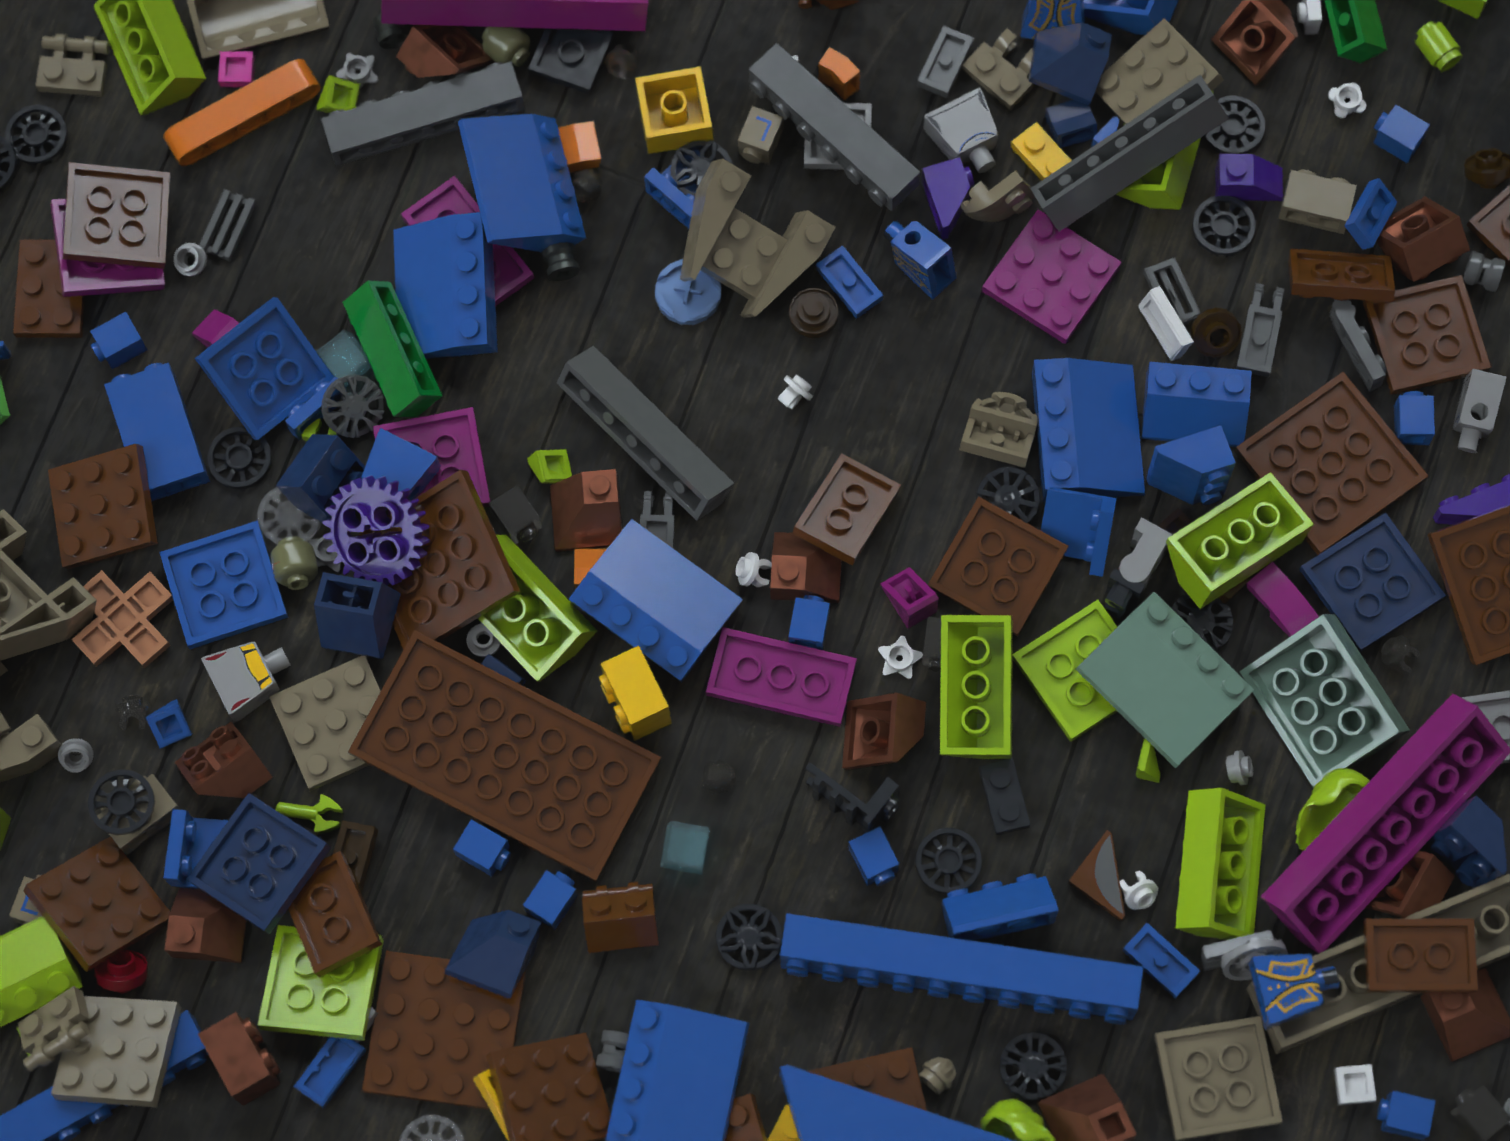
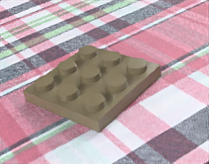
(1152, 72)
(324, 719)
(122, 1054)
(1218, 1078)

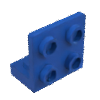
(665, 191)
(1081, 523)
(187, 844)

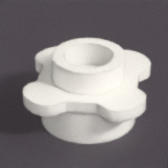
(1350, 91)

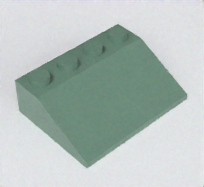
(1164, 679)
(1324, 699)

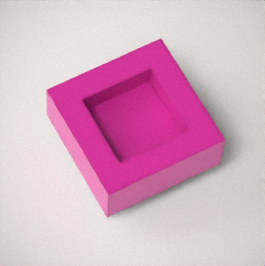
(236, 68)

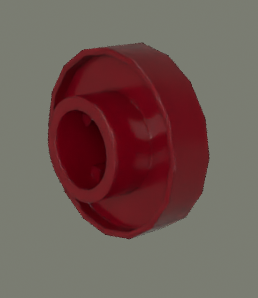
(122, 971)

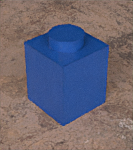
(1400, 133)
(117, 341)
(1414, 418)
(809, 622)
(482, 848)
(874, 857)
(551, 898)
(1406, 1115)

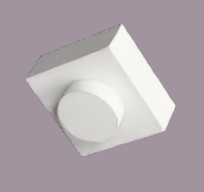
(1310, 14)
(1355, 1084)

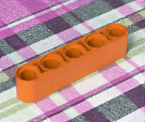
(242, 112)

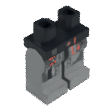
(1136, 569)

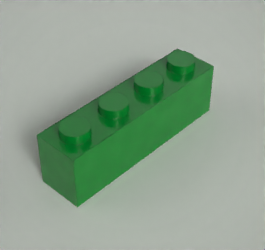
(1356, 28)
(392, 349)

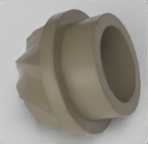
(938, 1074)

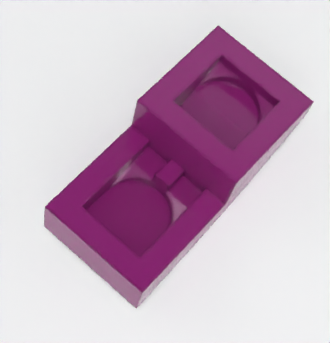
(1283, 600)

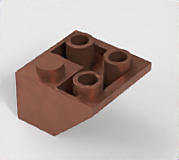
(223, 765)
(1087, 1113)

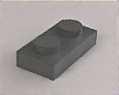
(945, 61)

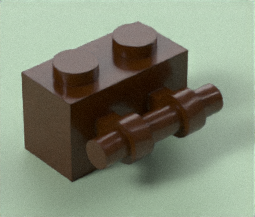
(620, 917)

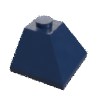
(1070, 60)
(495, 951)

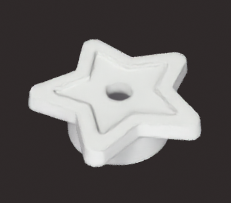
(902, 649)

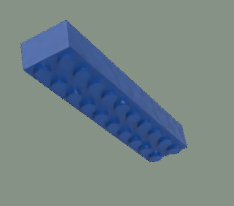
(960, 968)

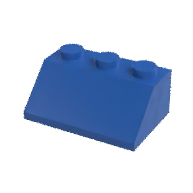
(1195, 399)
(1193, 467)
(999, 908)

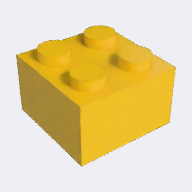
(673, 109)
(637, 696)

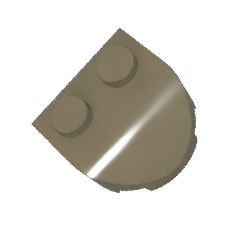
(1001, 201)
(1000, 429)

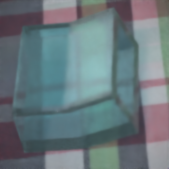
(344, 356)
(685, 847)

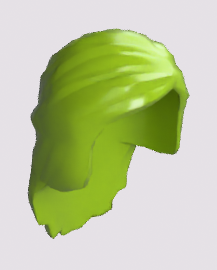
(1326, 802)
(1015, 1121)

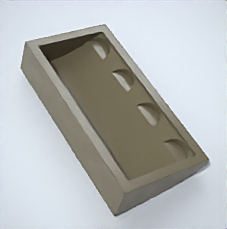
(251, 23)

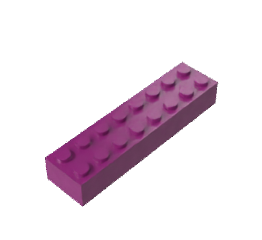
(556, 14)
(1386, 823)

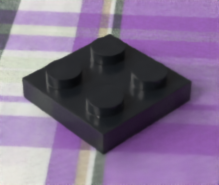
(571, 57)

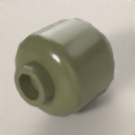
(506, 45)
(294, 563)

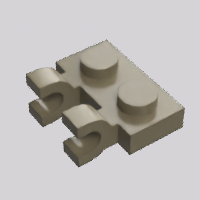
(998, 75)

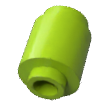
(1438, 46)

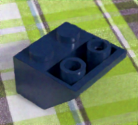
(318, 474)
(355, 614)
(1472, 843)

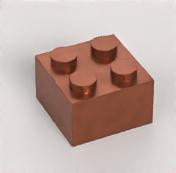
(239, 1059)

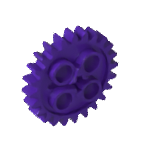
(370, 499)

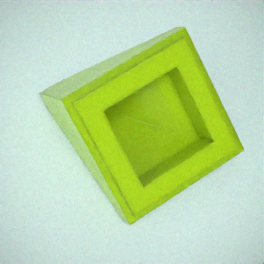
(338, 95)
(550, 465)
(1147, 764)

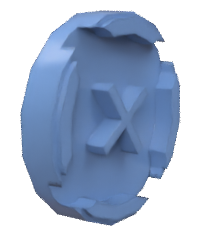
(689, 300)

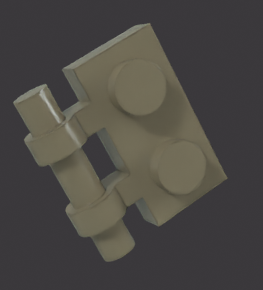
(70, 75)
(54, 1028)

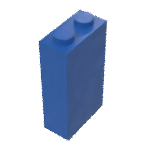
(155, 416)

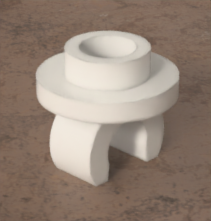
(794, 392)
(748, 568)
(1140, 894)

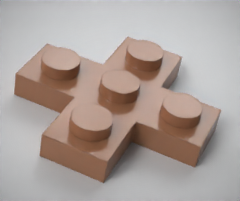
(124, 620)

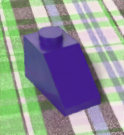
(1248, 178)
(946, 188)

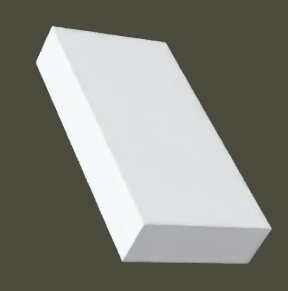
(1165, 323)

